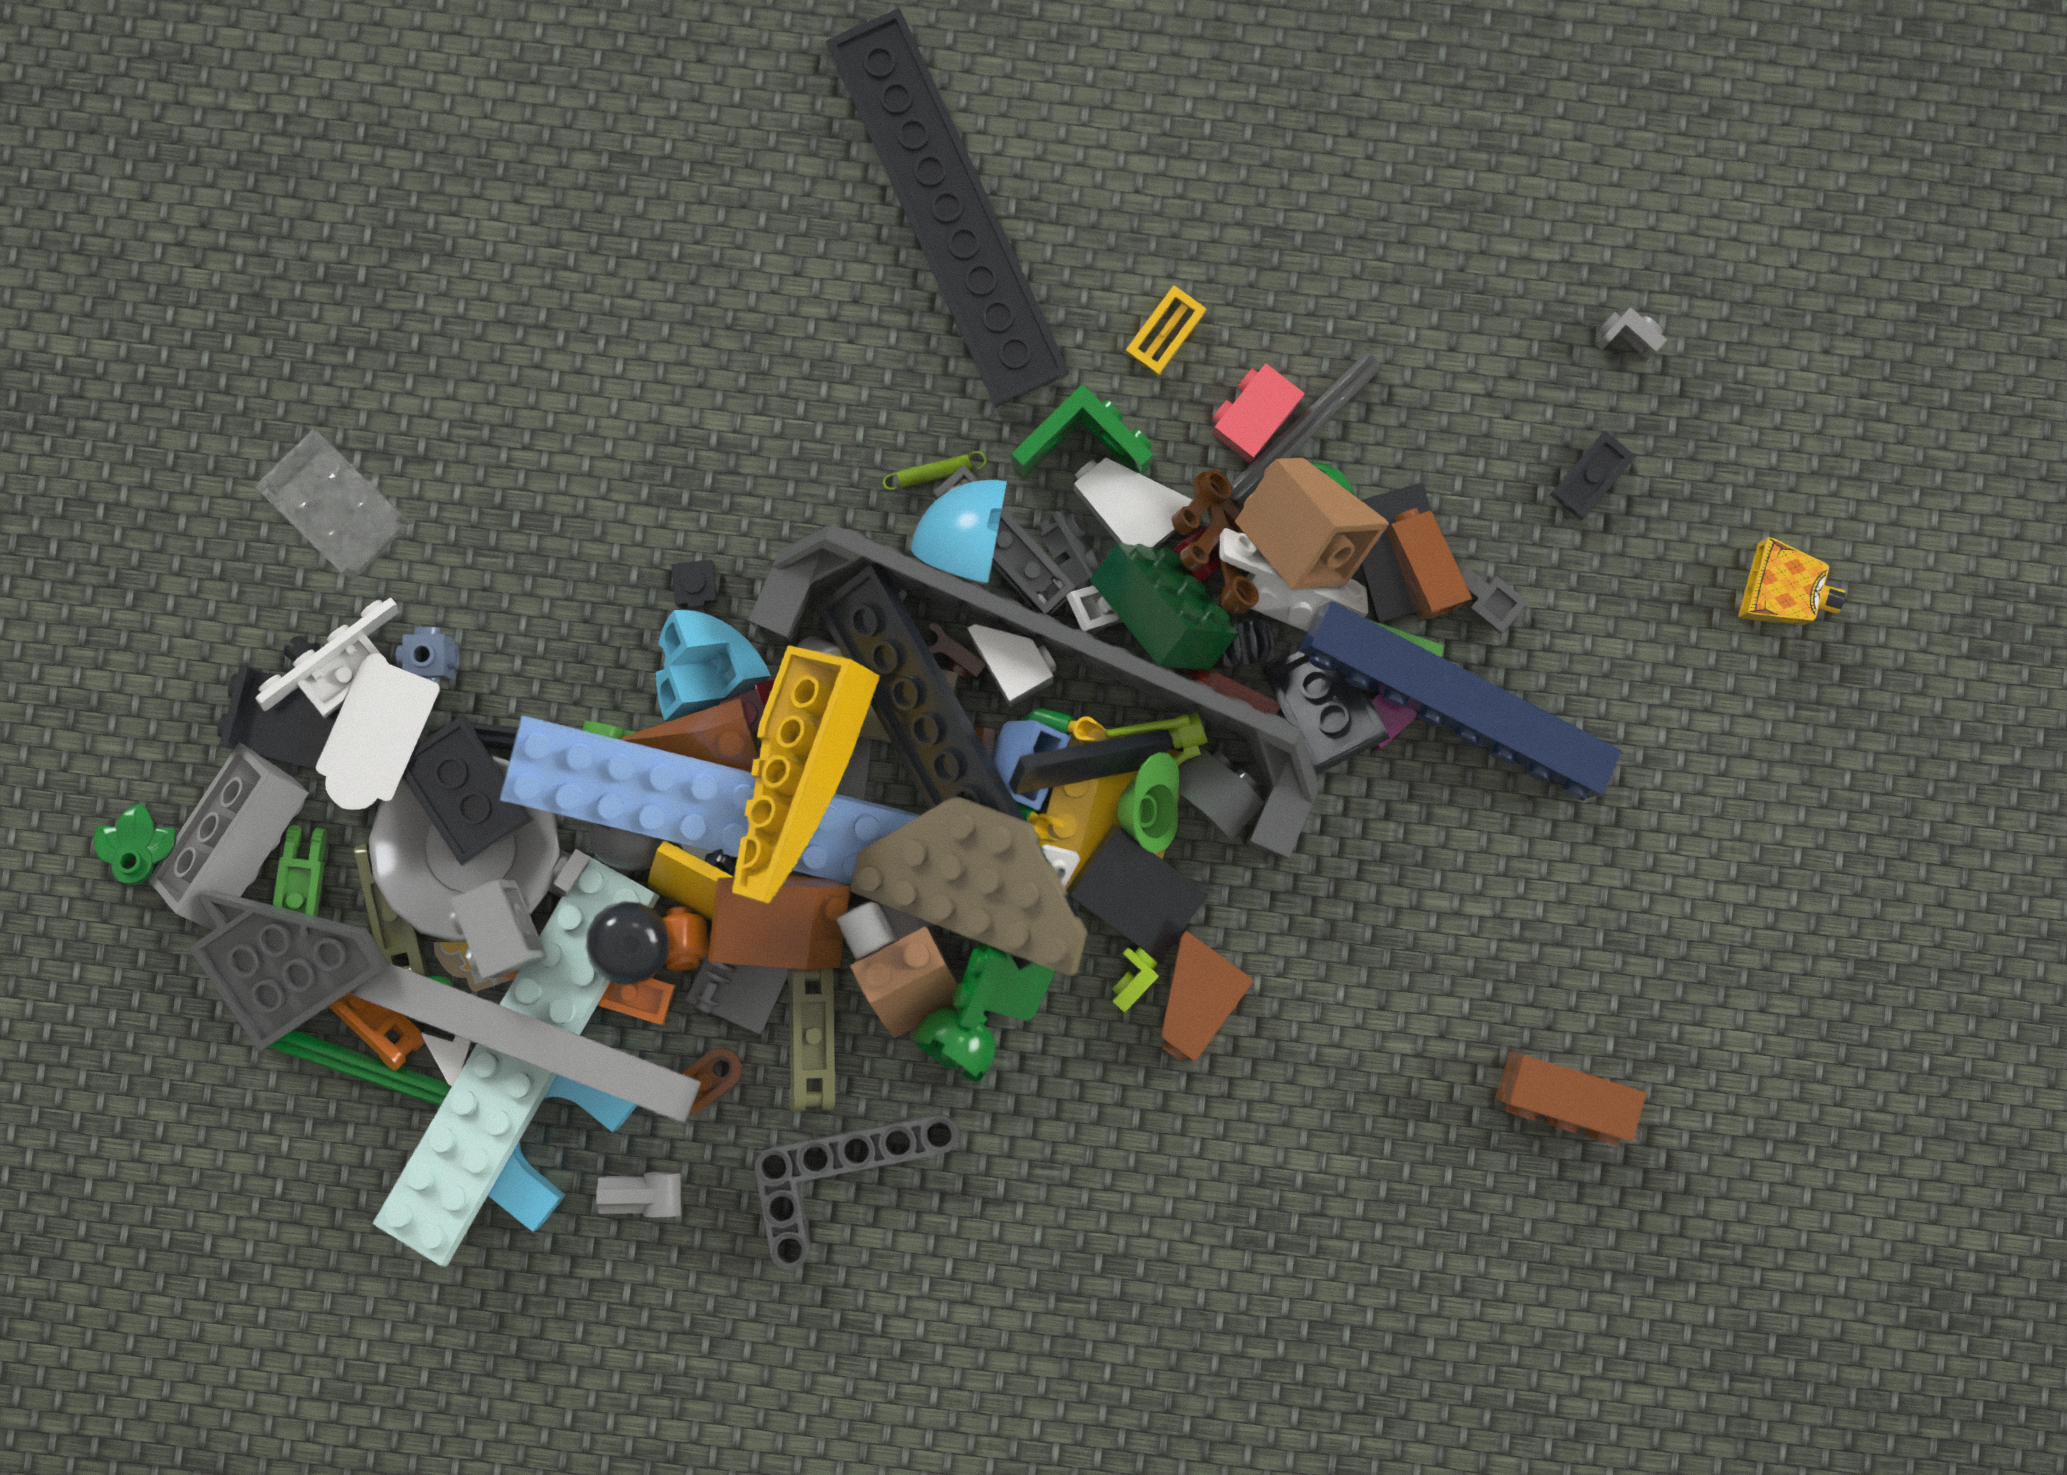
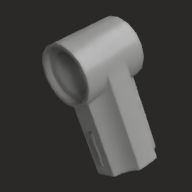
(651, 1194)

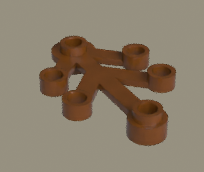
(1213, 493)

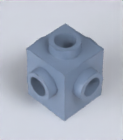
(442, 658)

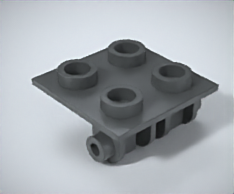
(738, 992)

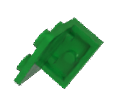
(999, 987)

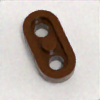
(712, 1084)

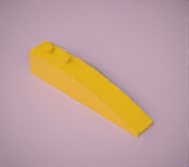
(803, 755)

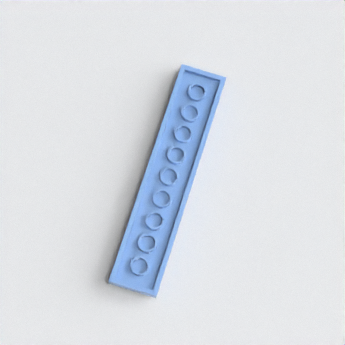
(673, 796)

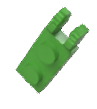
(298, 879)

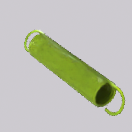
(933, 470)

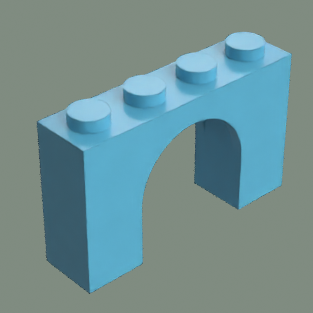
(527, 1192)

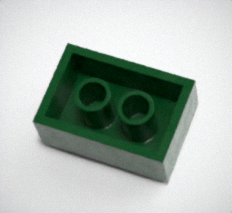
(1164, 606)

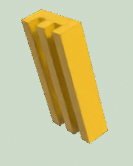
(1145, 359)

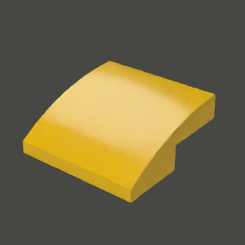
(685, 879)

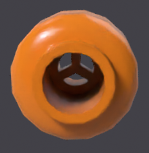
(688, 939)

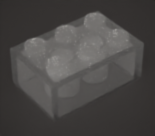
(333, 504)

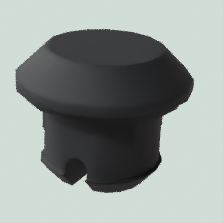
(300, 646)

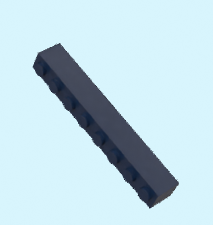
(1459, 701)

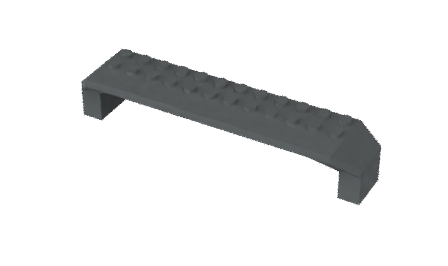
(838, 555)

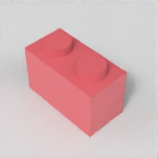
(1257, 413)

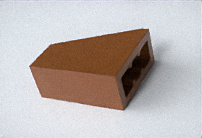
(1427, 565)
(1199, 997)

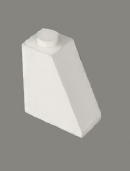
(1128, 503)

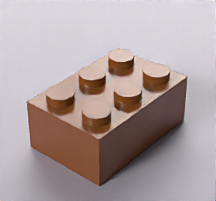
(1570, 1099)

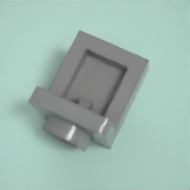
(1639, 332)

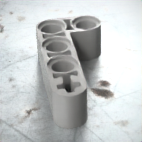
(877, 927)

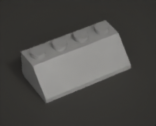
(228, 834)

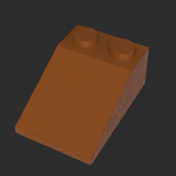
(711, 735)
(789, 932)

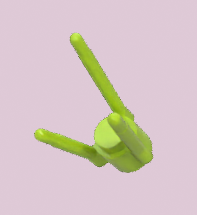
(1185, 731)

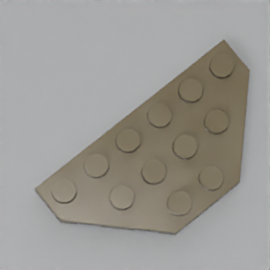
(977, 878)

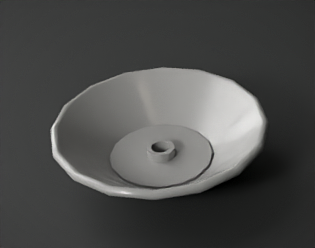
(422, 873)

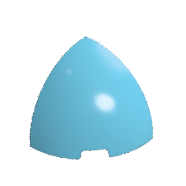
(962, 530)
(704, 664)

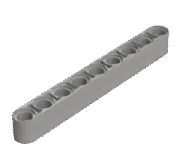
(532, 1041)

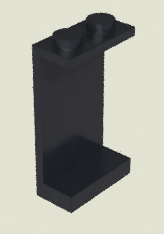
(285, 732)

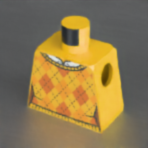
(1787, 586)

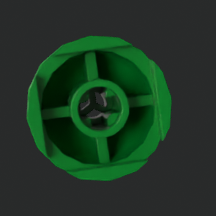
(956, 1045)

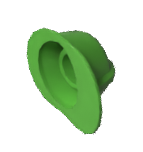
(1150, 803)

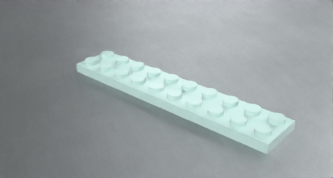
(496, 1091)

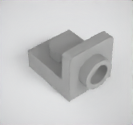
(567, 872)

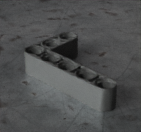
(838, 1162)

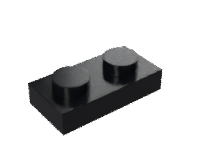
(1592, 475)

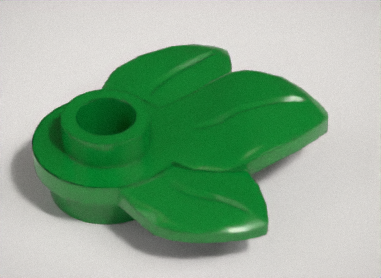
(134, 838)

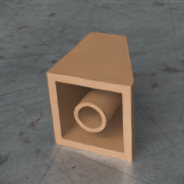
(1309, 525)
(907, 981)

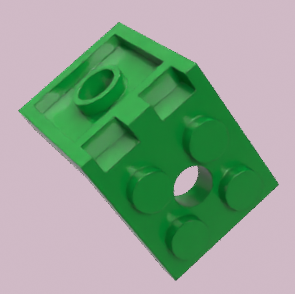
(1100, 419)

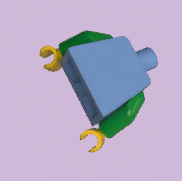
(1037, 733)

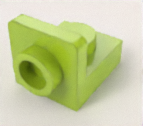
(1131, 987)

